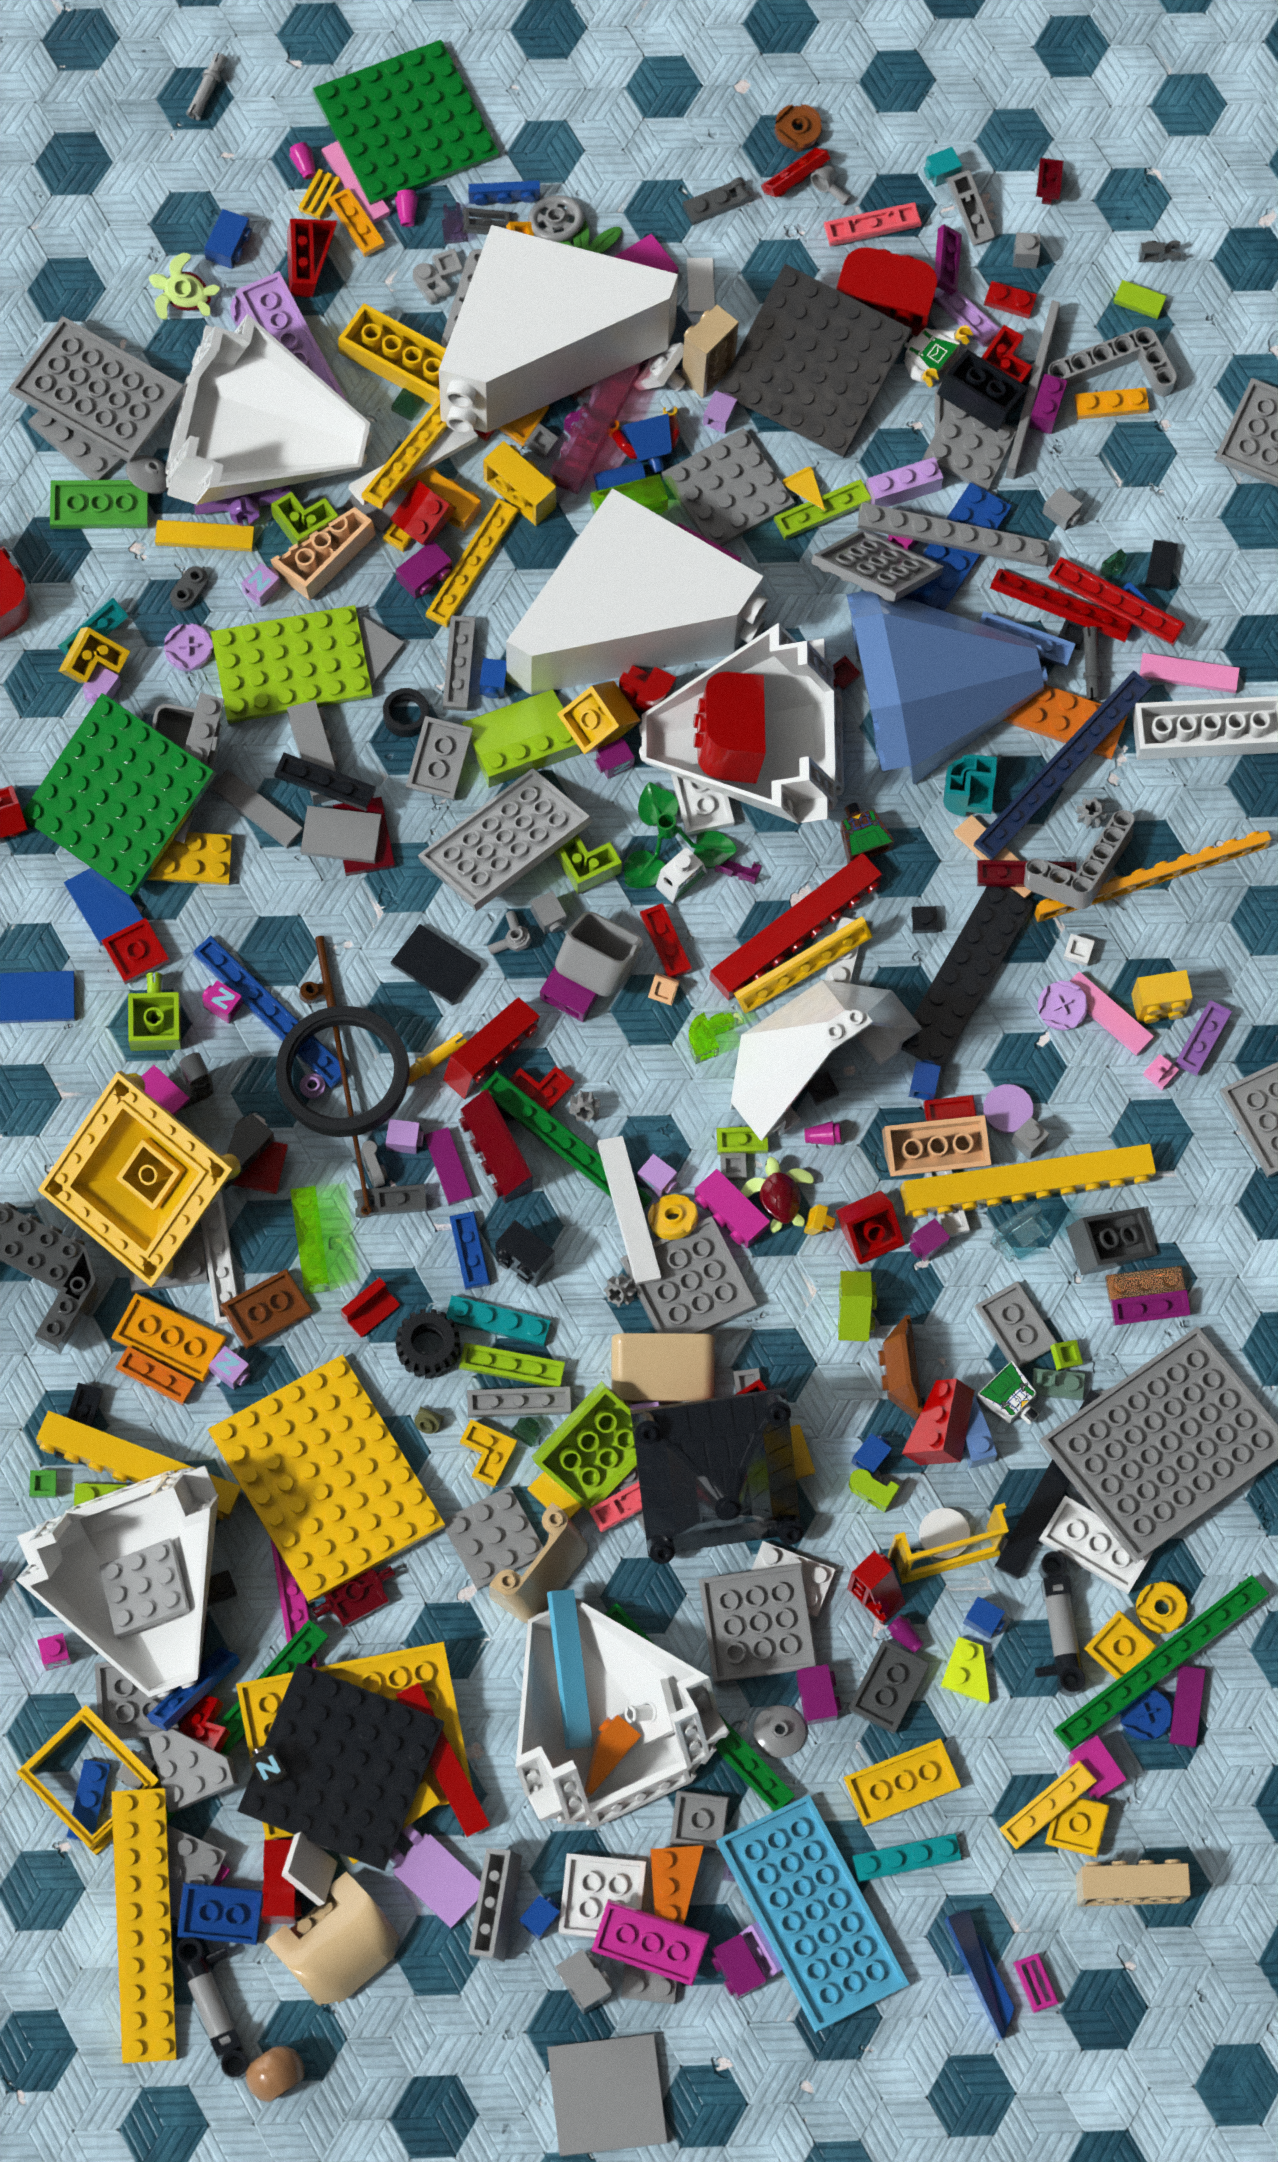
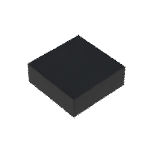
(1072, 632)

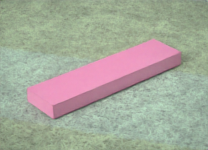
(342, 169)
(1189, 673)
(1113, 1017)

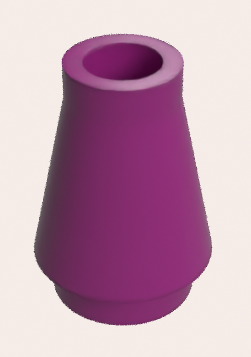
(905, 1633)

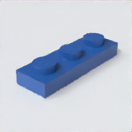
(504, 192)
(90, 1796)

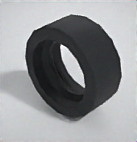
(397, 696)

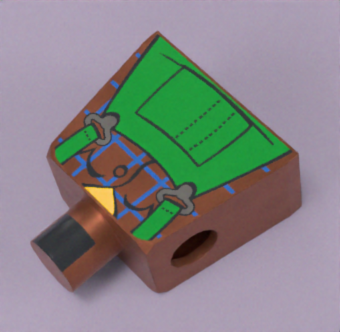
(864, 833)

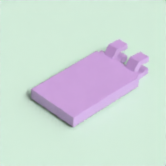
(436, 1877)

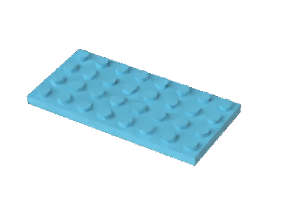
(812, 1913)

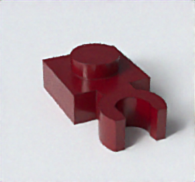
(845, 673)

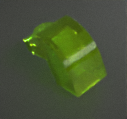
(702, 1035)

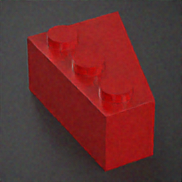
(941, 1425)
(877, 1587)
(279, 1895)

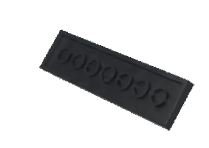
(967, 973)

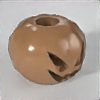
(274, 2073)

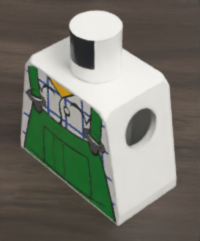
(683, 873)
(1009, 1395)

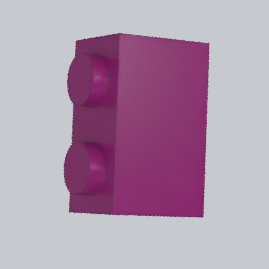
(1047, 404)
(424, 570)
(567, 996)
(817, 1694)
(738, 1967)

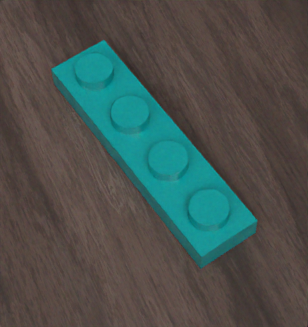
(498, 1320)
(906, 1858)

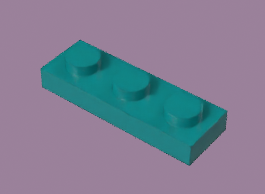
(102, 621)

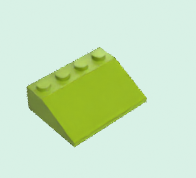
(521, 738)
(591, 1448)

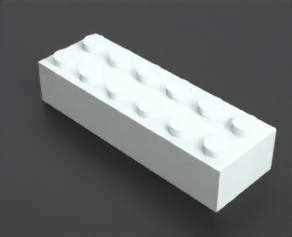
(1206, 727)

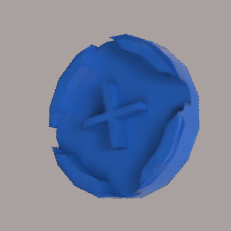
(1147, 1717)

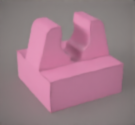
(1161, 1072)

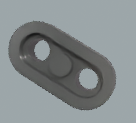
(189, 587)

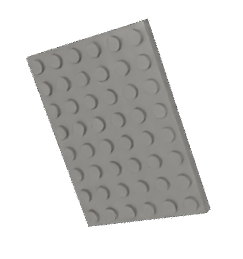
(1165, 1444)

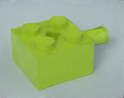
(154, 1005)

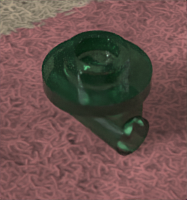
(526, 1430)

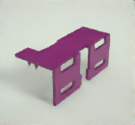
(743, 873)

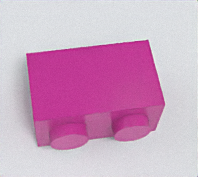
(1100, 1765)

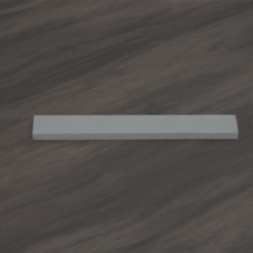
(1032, 390)

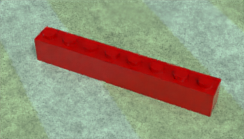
(796, 926)

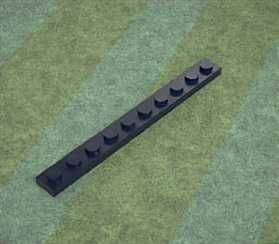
(1062, 765)

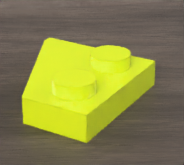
(967, 1671)

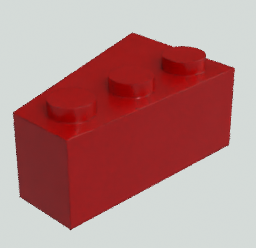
(306, 251)

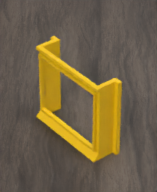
(904, 1558)
(85, 1715)

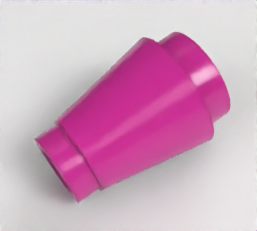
(303, 159)
(406, 206)
(824, 1134)

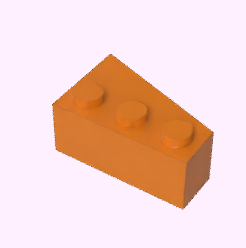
(673, 1880)

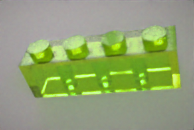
(310, 1240)

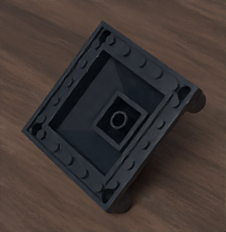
(716, 1472)

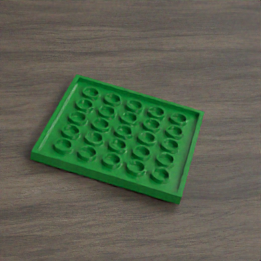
(405, 122)
(118, 794)

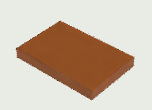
(266, 1309)

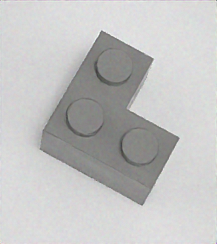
(584, 1982)

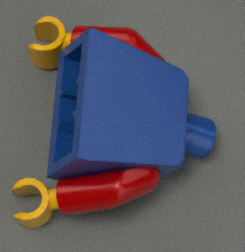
(648, 438)

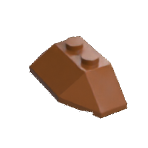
(900, 1369)

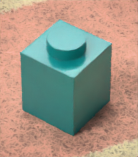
(942, 165)

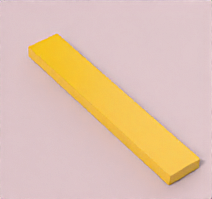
(406, 458)
(472, 562)
(803, 965)

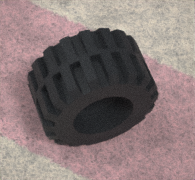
(428, 1364)

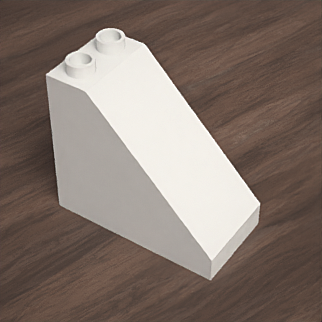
(547, 325)
(633, 597)

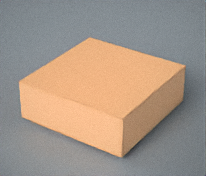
(664, 989)

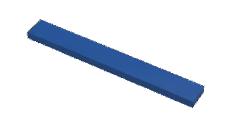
(267, 1008)

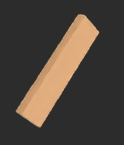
(970, 831)

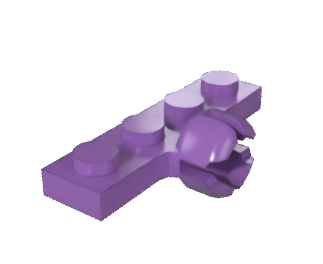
(245, 505)

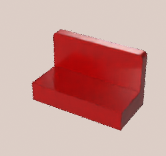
(369, 1308)

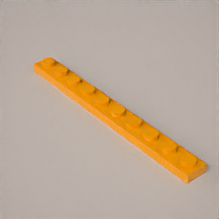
(1163, 872)

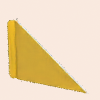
(805, 485)

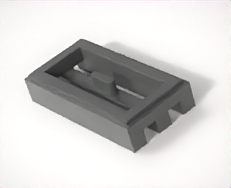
(482, 226)

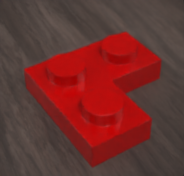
(548, 1091)
(199, 1723)

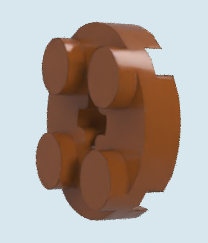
(798, 139)

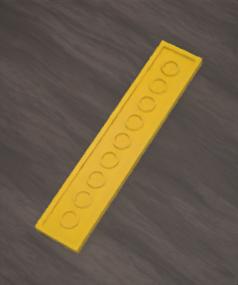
(144, 1925)

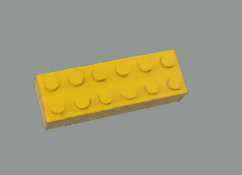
(393, 352)

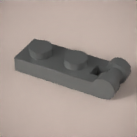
(717, 201)
(393, 1200)

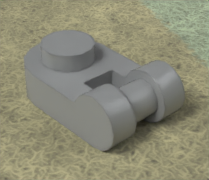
(425, 277)
(376, 1172)

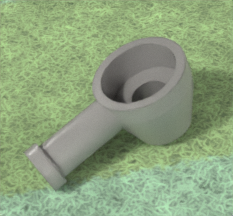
(823, 181)

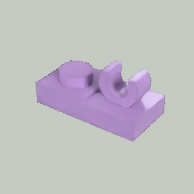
(761, 1950)

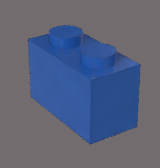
(227, 239)

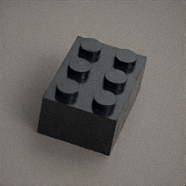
(982, 390)

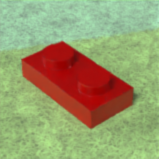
(1010, 299)

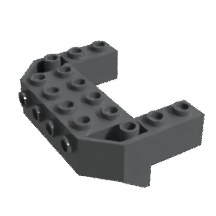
(55, 1262)

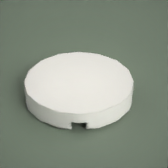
(941, 1528)

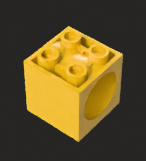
(598, 716)

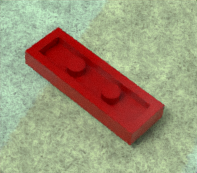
(795, 172)
(665, 941)

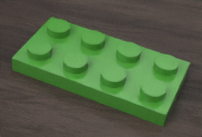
(97, 504)

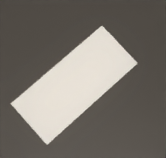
(700, 284)

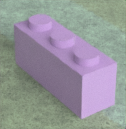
(905, 483)

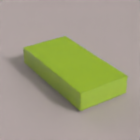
(1139, 299)

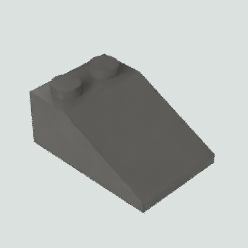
(1110, 1240)

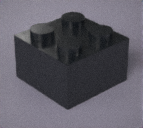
(524, 1254)

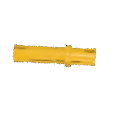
(423, 1065)

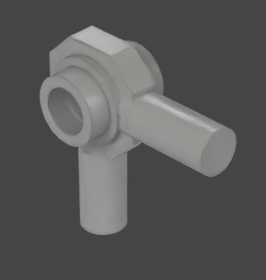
(516, 938)

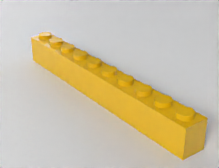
(1028, 1180)

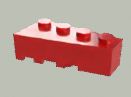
(490, 1047)

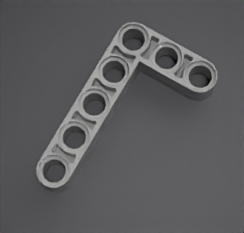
(1115, 359)
(1081, 888)

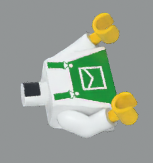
(933, 352)

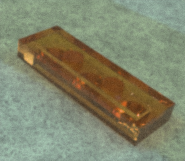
(1144, 1282)

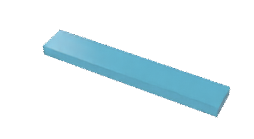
(570, 1669)

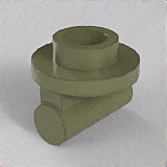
(428, 1421)

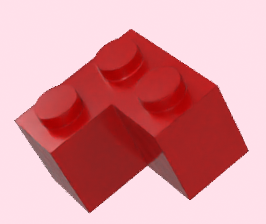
(1003, 354)

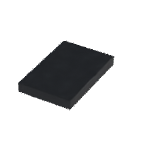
(435, 964)

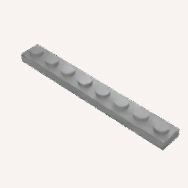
(953, 534)

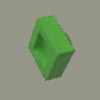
(43, 1484)

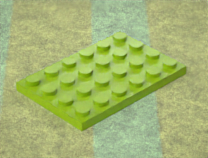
(291, 663)

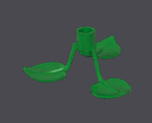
(660, 808)

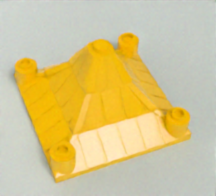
(137, 1178)

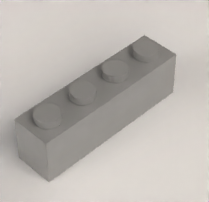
(312, 739)
(495, 1905)

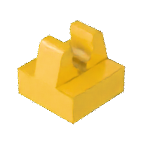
(818, 1220)

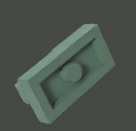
(1058, 1384)

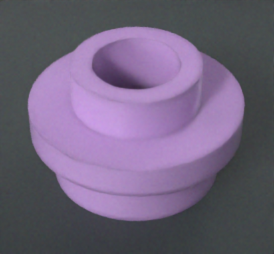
(315, 1092)

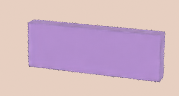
(966, 313)

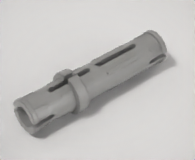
(210, 78)

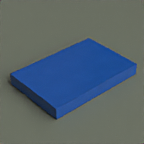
(102, 904)
(37, 997)
(219, 1913)

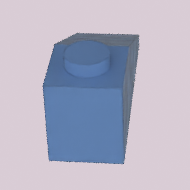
(978, 1442)

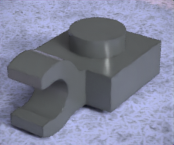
(1155, 252)

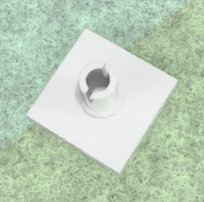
(661, 370)
(652, 1711)

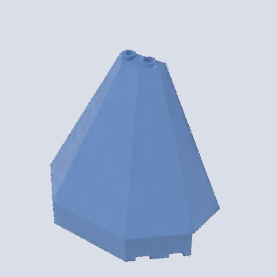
(936, 679)

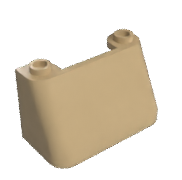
(662, 1367)
(551, 1569)

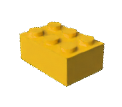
(520, 482)

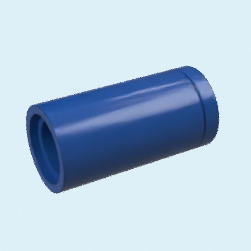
(618, 476)

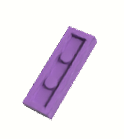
(1203, 1038)

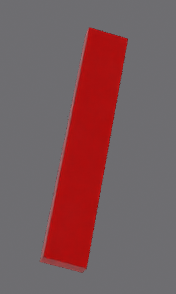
(1117, 601)
(1060, 604)
(448, 1769)

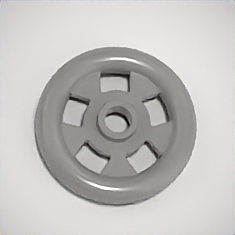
(556, 218)

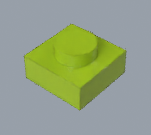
(1066, 1355)

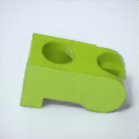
(871, 1490)

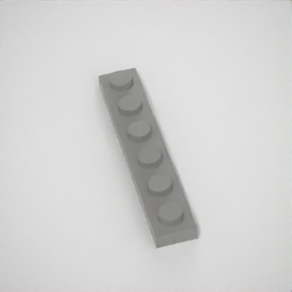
(201, 739)

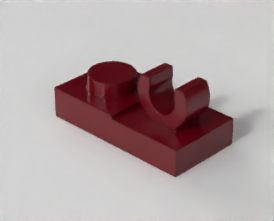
(1049, 180)

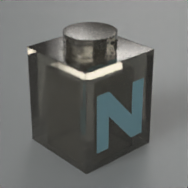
(268, 1766)

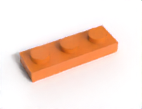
(155, 1375)

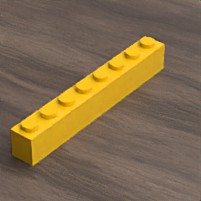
(119, 1457)

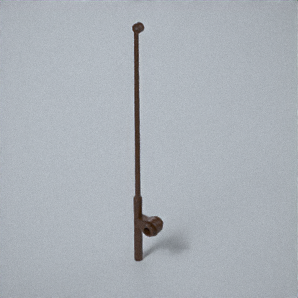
(326, 991)

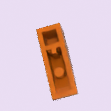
(609, 1749)

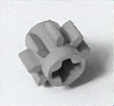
(1086, 818)
(584, 1106)
(620, 1290)

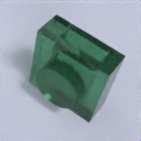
(407, 404)
(1113, 564)

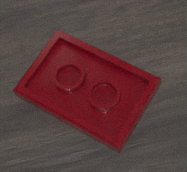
(384, 855)

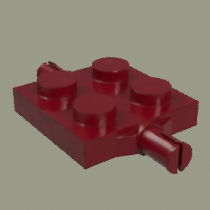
(356, 1597)

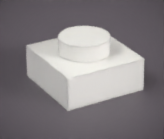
(1078, 950)

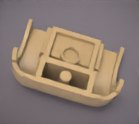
(337, 1943)

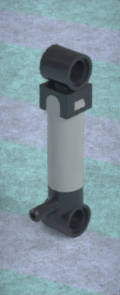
(1056, 1594)
(211, 2005)

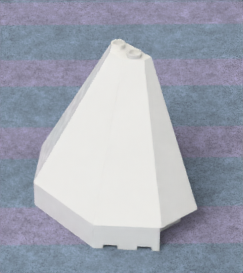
(257, 420)
(801, 729)
(795, 1041)
(67, 1576)
(614, 1667)

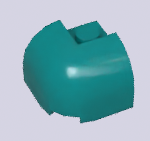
(970, 785)

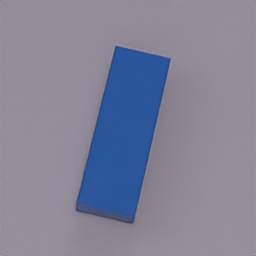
(469, 1250)

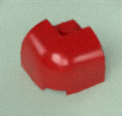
(646, 689)

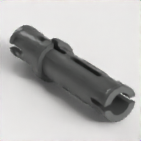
(1092, 667)

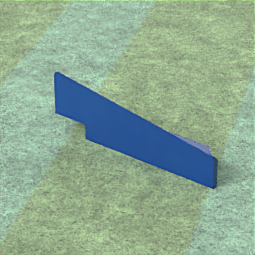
(981, 1971)

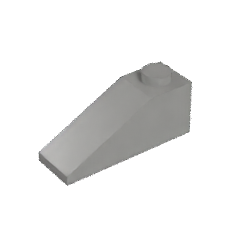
(970, 206)

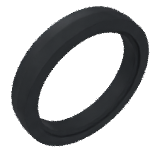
(328, 1018)

